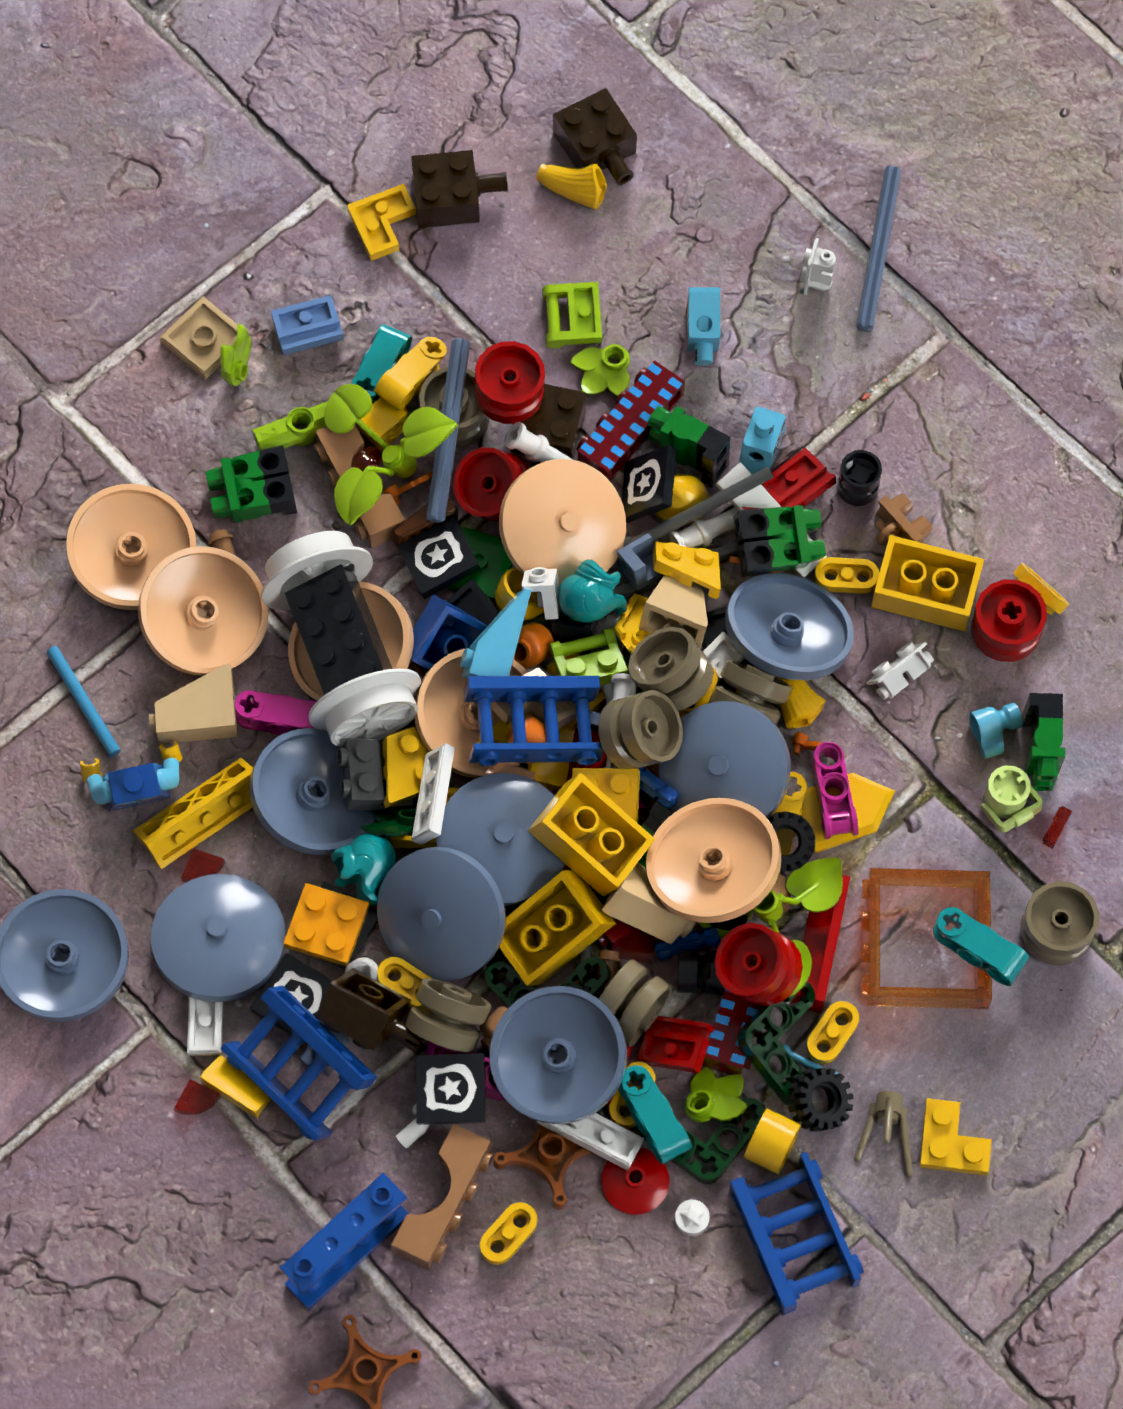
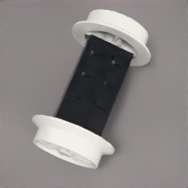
(321, 587)

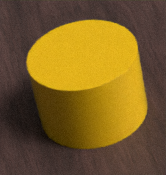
(772, 1141)

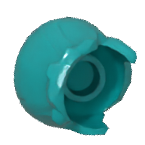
(590, 593)
(365, 864)

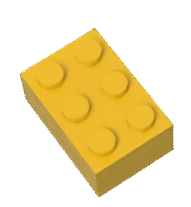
(927, 583)
(591, 835)
(553, 927)

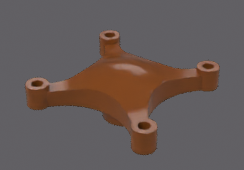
(549, 1157)
(363, 1369)

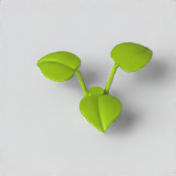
(423, 432)
(816, 886)

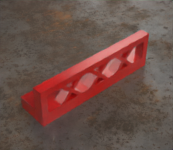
(821, 940)

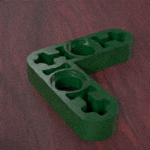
(512, 975)
(768, 1041)
(713, 1150)

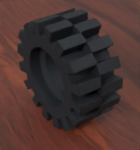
(805, 836)
(836, 1095)

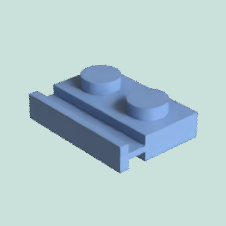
(307, 325)

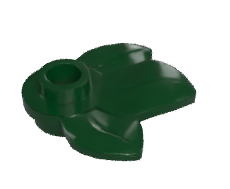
(391, 823)

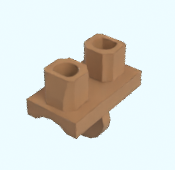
(895, 523)

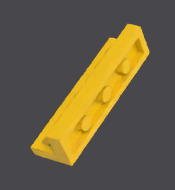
(201, 816)

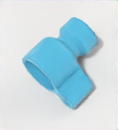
(988, 727)

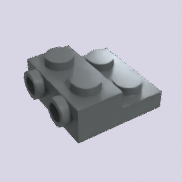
(363, 776)

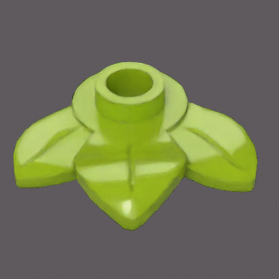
(235, 357)
(601, 373)
(718, 1094)

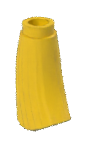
(580, 185)
(802, 705)

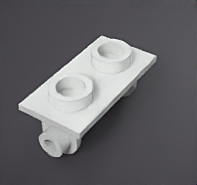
(817, 268)
(889, 675)

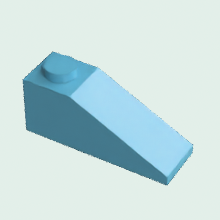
(496, 646)

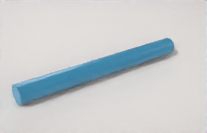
(83, 701)

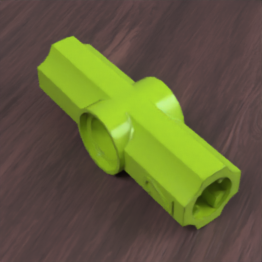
(284, 431)

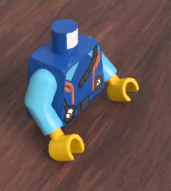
(135, 784)

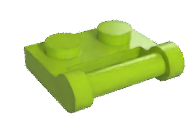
(583, 314)
(600, 663)

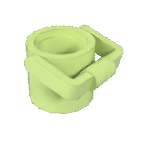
(1007, 796)

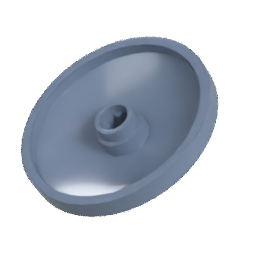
(789, 626)
(730, 755)
(299, 794)
(492, 823)
(441, 913)
(218, 937)
(62, 955)
(558, 1055)

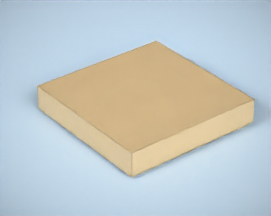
(199, 335)

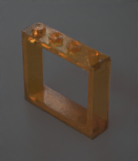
(870, 951)

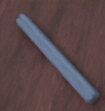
(878, 249)
(445, 451)

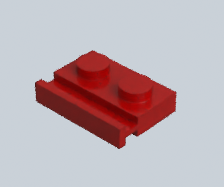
(799, 480)
(675, 1044)

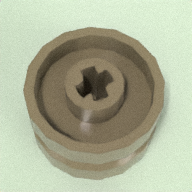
(472, 420)
(672, 665)
(752, 688)
(640, 730)
(1065, 905)
(634, 1001)
(448, 1015)

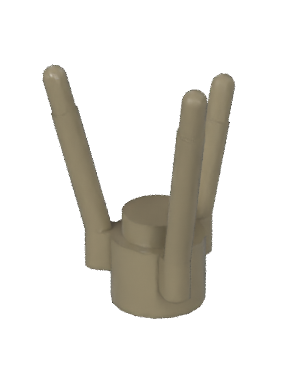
(888, 1110)

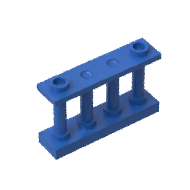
(546, 691)
(329, 1052)
(345, 1241)
(773, 1260)

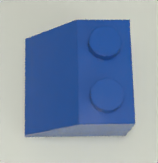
(443, 631)

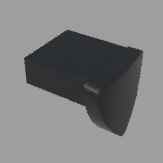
(566, 629)

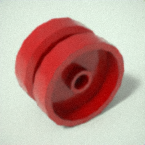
(509, 382)
(484, 480)
(1008, 620)
(758, 964)

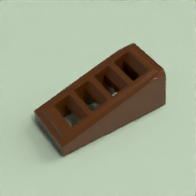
(418, 523)

